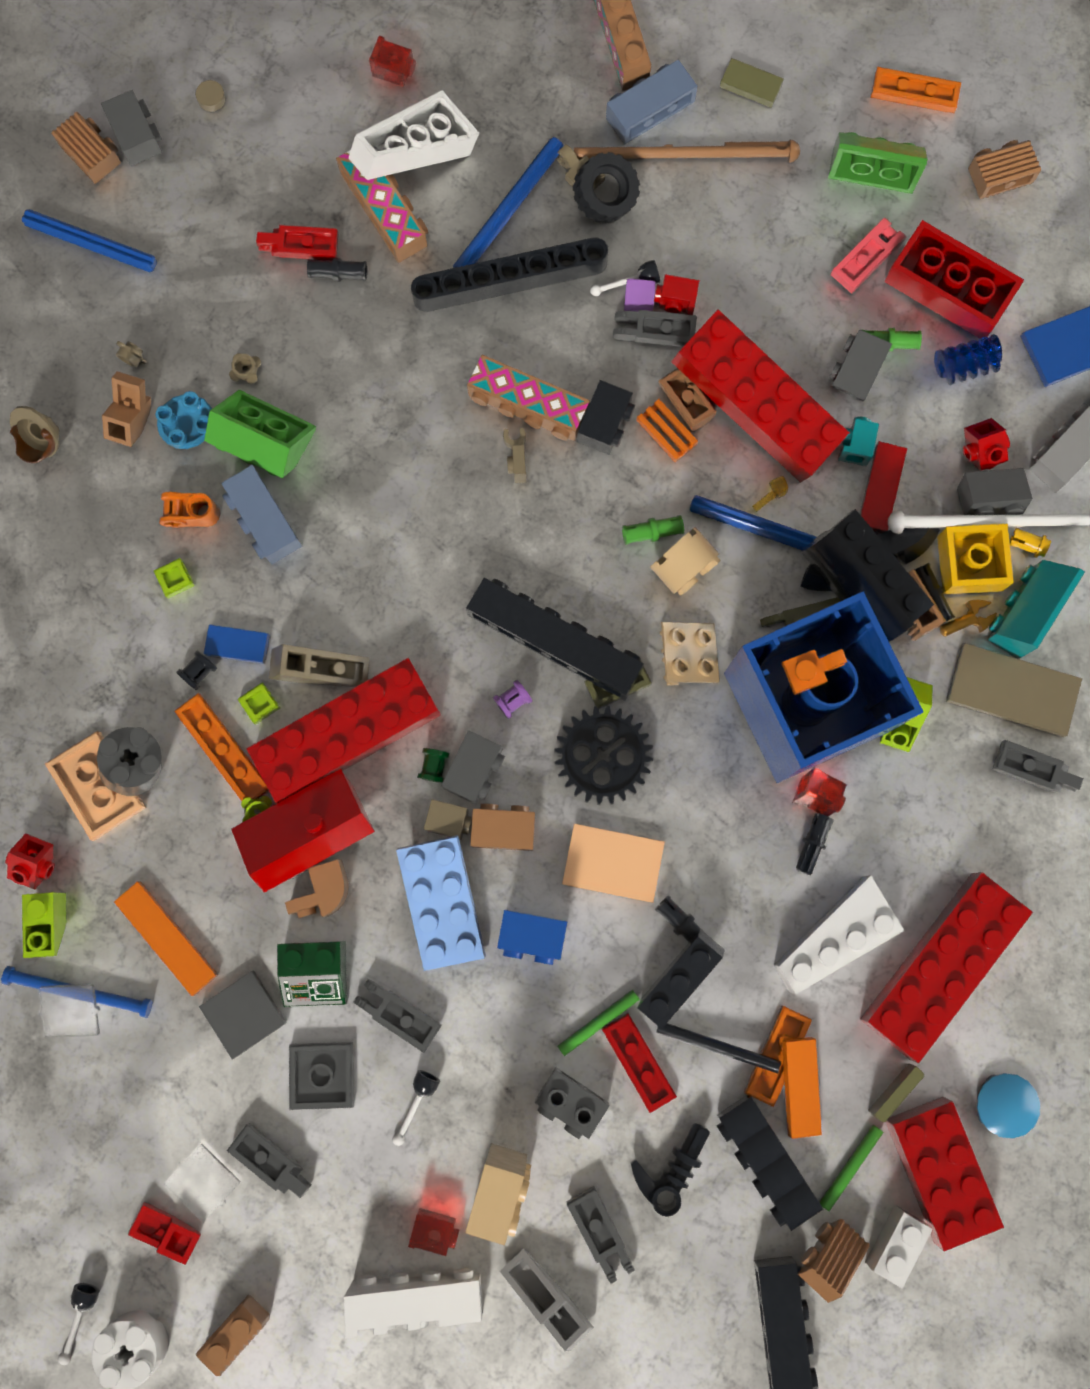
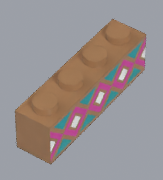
(624, 41)
(386, 210)
(527, 398)

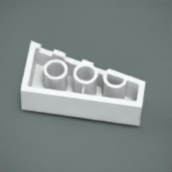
(414, 138)
(845, 933)
(412, 1301)

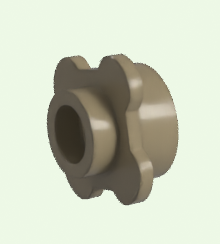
(130, 354)
(241, 360)

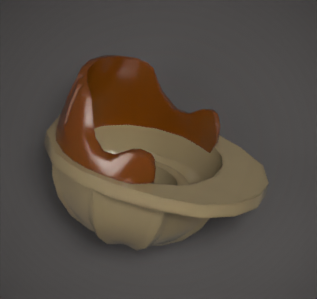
(34, 434)

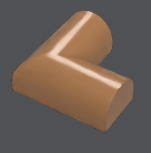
(687, 399)

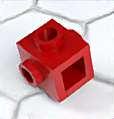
(986, 444)
(30, 861)

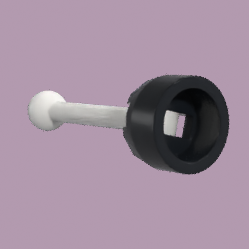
(646, 271)
(424, 1085)
(82, 1299)

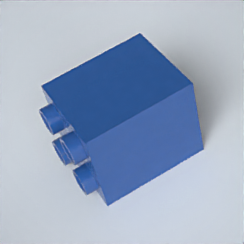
(850, 709)

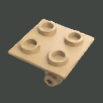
(689, 653)

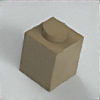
(447, 819)

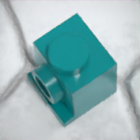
(859, 442)

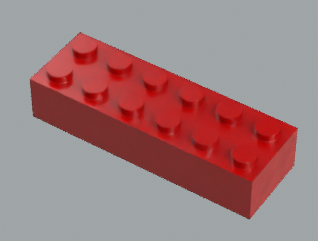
(760, 396)
(344, 731)
(946, 966)

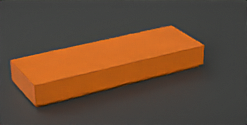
(916, 90)
(766, 1084)
(801, 1087)

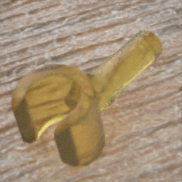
(779, 489)

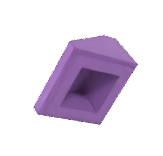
(639, 295)

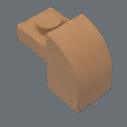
(129, 410)
(330, 890)

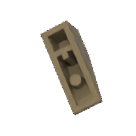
(317, 666)

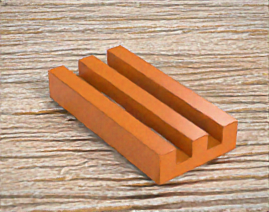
(675, 423)

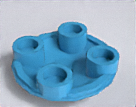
(183, 420)
(1008, 1105)

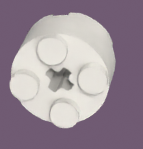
(112, 1352)

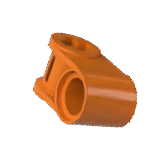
(182, 510)

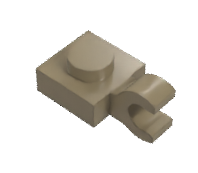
(570, 162)
(516, 463)

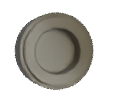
(210, 95)

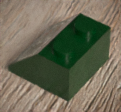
(312, 973)

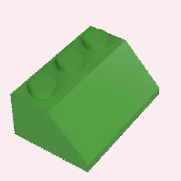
(877, 162)
(258, 433)

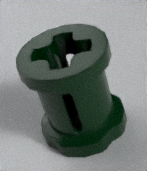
(433, 765)

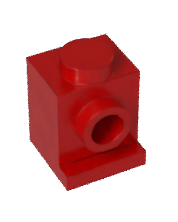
(677, 294)

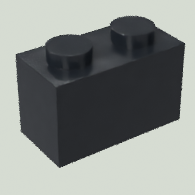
(605, 417)

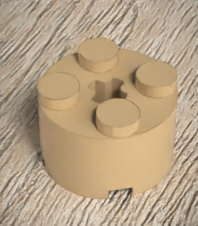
(684, 560)

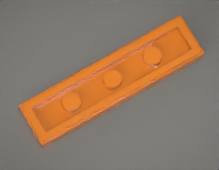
(221, 748)
(166, 938)

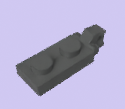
(1035, 768)
(268, 1161)

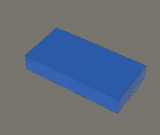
(236, 644)

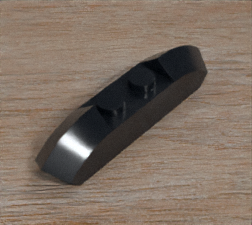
(905, 546)

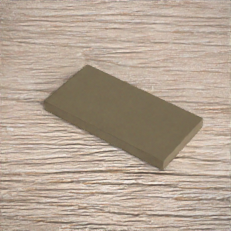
(1014, 690)

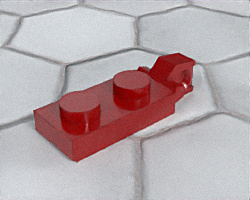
(300, 242)

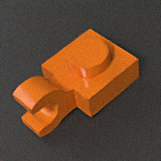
(809, 671)

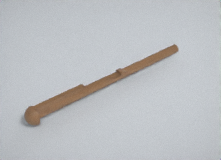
(730, 150)

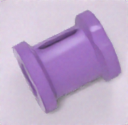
(509, 708)

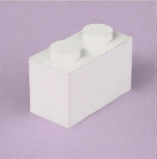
(898, 1246)

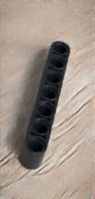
(499, 285)

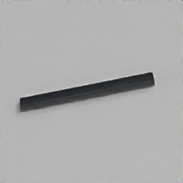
(720, 1047)

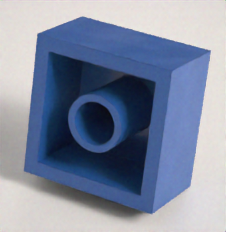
(532, 936)

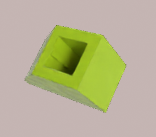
(906, 734)
(43, 923)

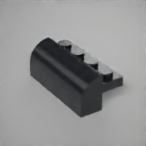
(857, 560)

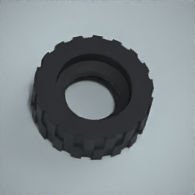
(628, 187)

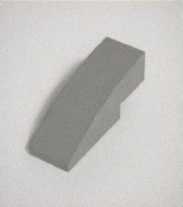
(546, 1300)

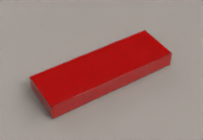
(882, 485)
(639, 1062)

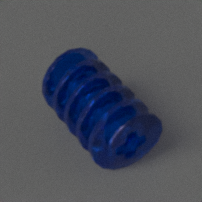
(969, 359)

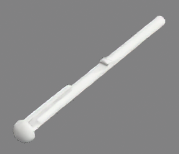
(898, 521)

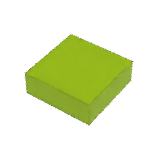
(174, 578)
(258, 703)

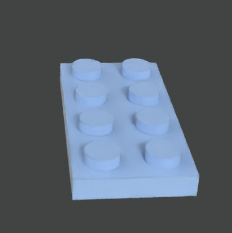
(441, 903)

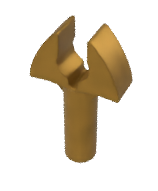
(969, 619)

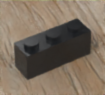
(681, 979)

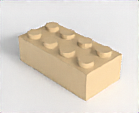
(499, 1195)

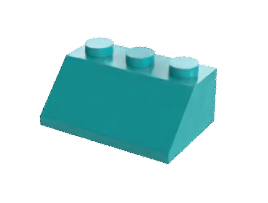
(1034, 607)

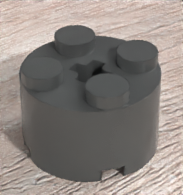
(133, 744)

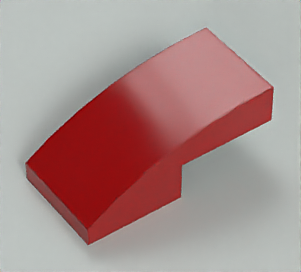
(165, 1232)

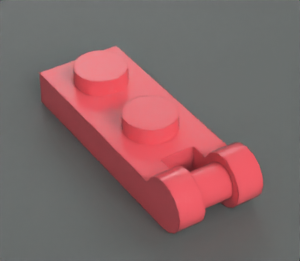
(867, 255)

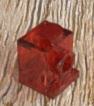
(391, 62)
(820, 792)
(428, 1221)

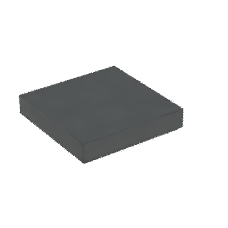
(242, 1014)
(321, 1076)

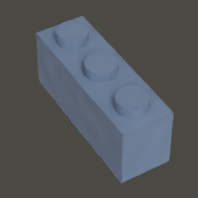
(651, 101)
(260, 515)

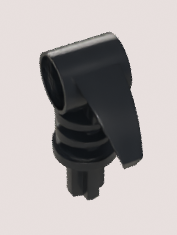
(675, 1178)

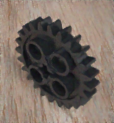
(621, 776)

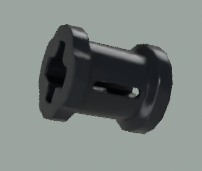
(196, 670)

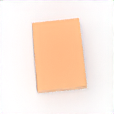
(91, 801)
(613, 863)

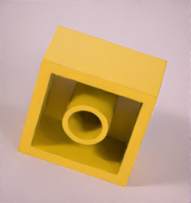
(975, 558)

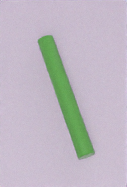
(598, 1022)
(851, 1167)

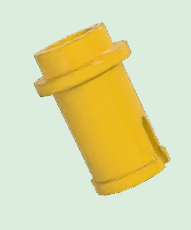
(1030, 542)

